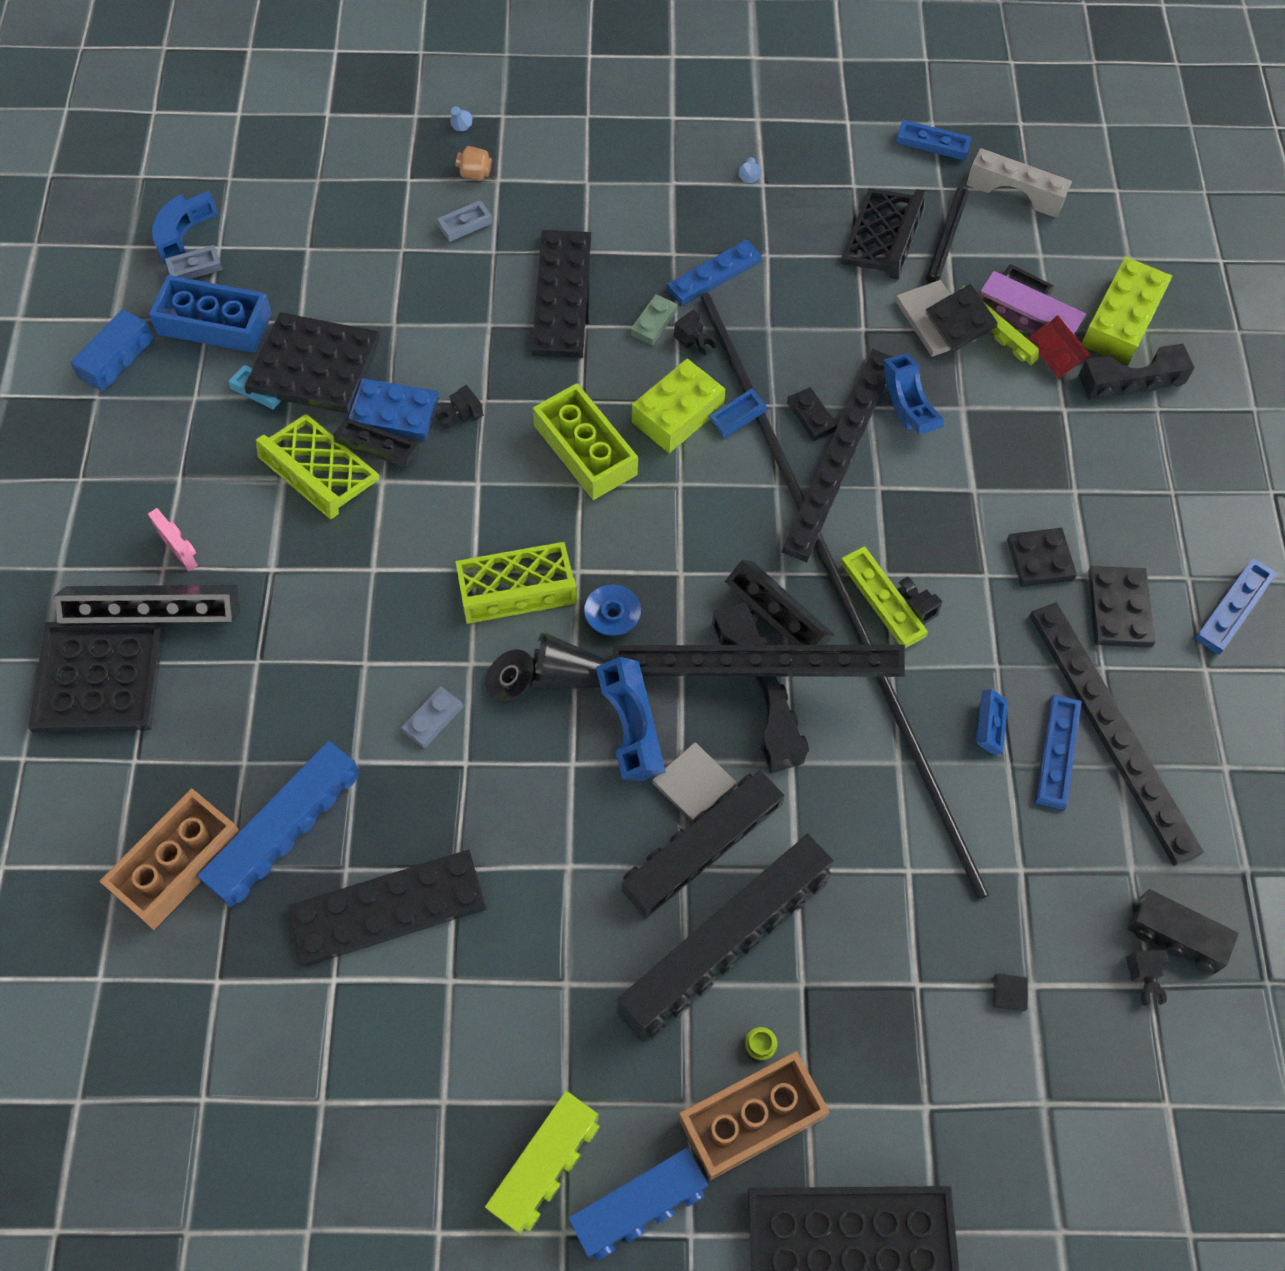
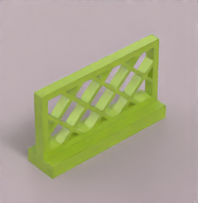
(298, 474)
(518, 598)

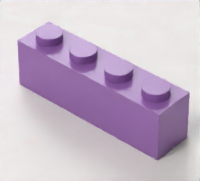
(1026, 306)

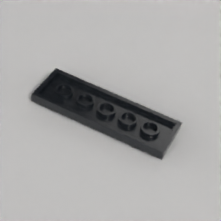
(561, 294)
(386, 908)

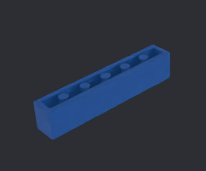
(279, 824)

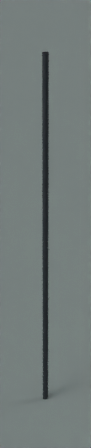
(853, 616)

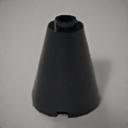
(564, 665)

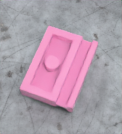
(171, 536)

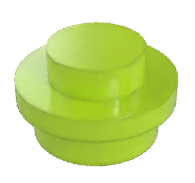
(761, 1043)

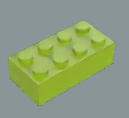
(1126, 310)
(585, 441)

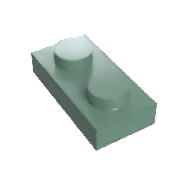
(654, 319)

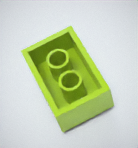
(677, 405)

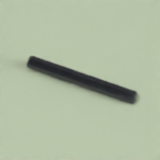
(947, 235)

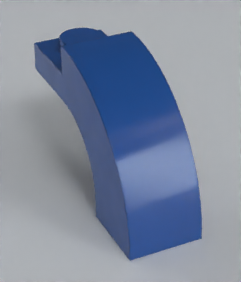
(176, 219)
(908, 396)

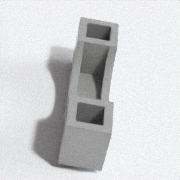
(1043, 188)

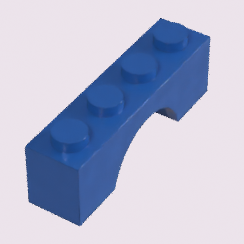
(640, 750)

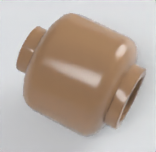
(474, 163)

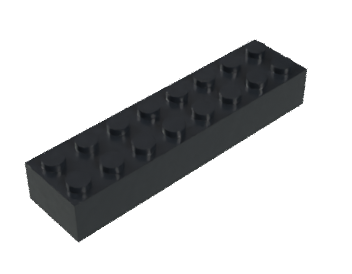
(724, 938)

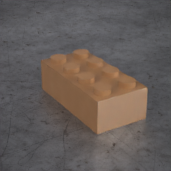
(169, 857)
(752, 1115)

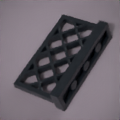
(906, 230)

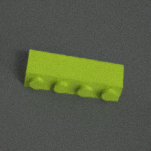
(543, 1162)

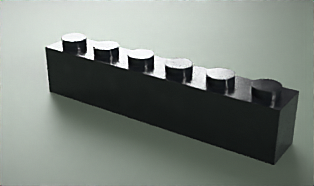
(147, 604)
(702, 843)

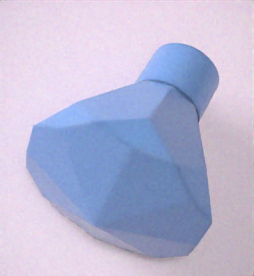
(460, 119)
(750, 171)

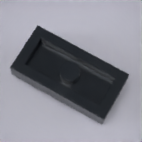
(812, 414)

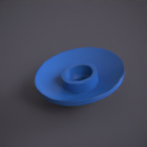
(612, 599)

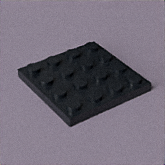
(312, 362)
(96, 677)

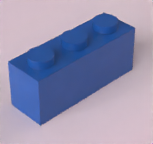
(112, 350)

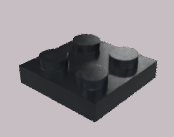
(961, 318)
(1041, 557)

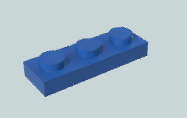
(933, 140)

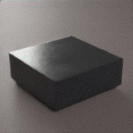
(1010, 992)

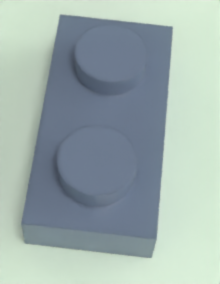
(464, 220)
(194, 263)
(432, 717)

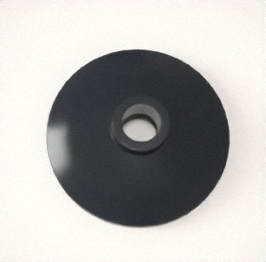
(510, 676)

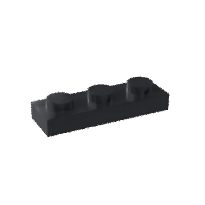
(376, 442)

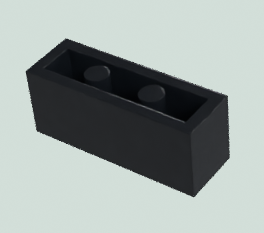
(1182, 932)

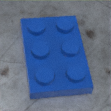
(395, 408)

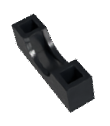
(1106, 377)

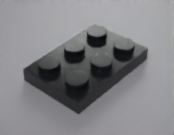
(1121, 606)

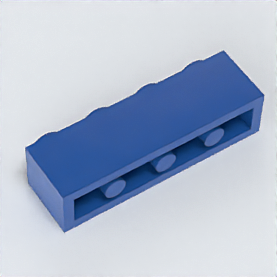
(639, 1203)

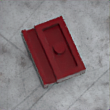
(1059, 347)

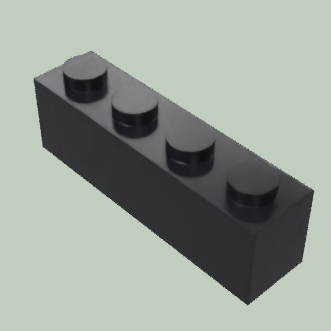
(777, 605)

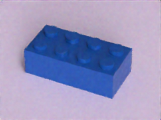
(210, 313)

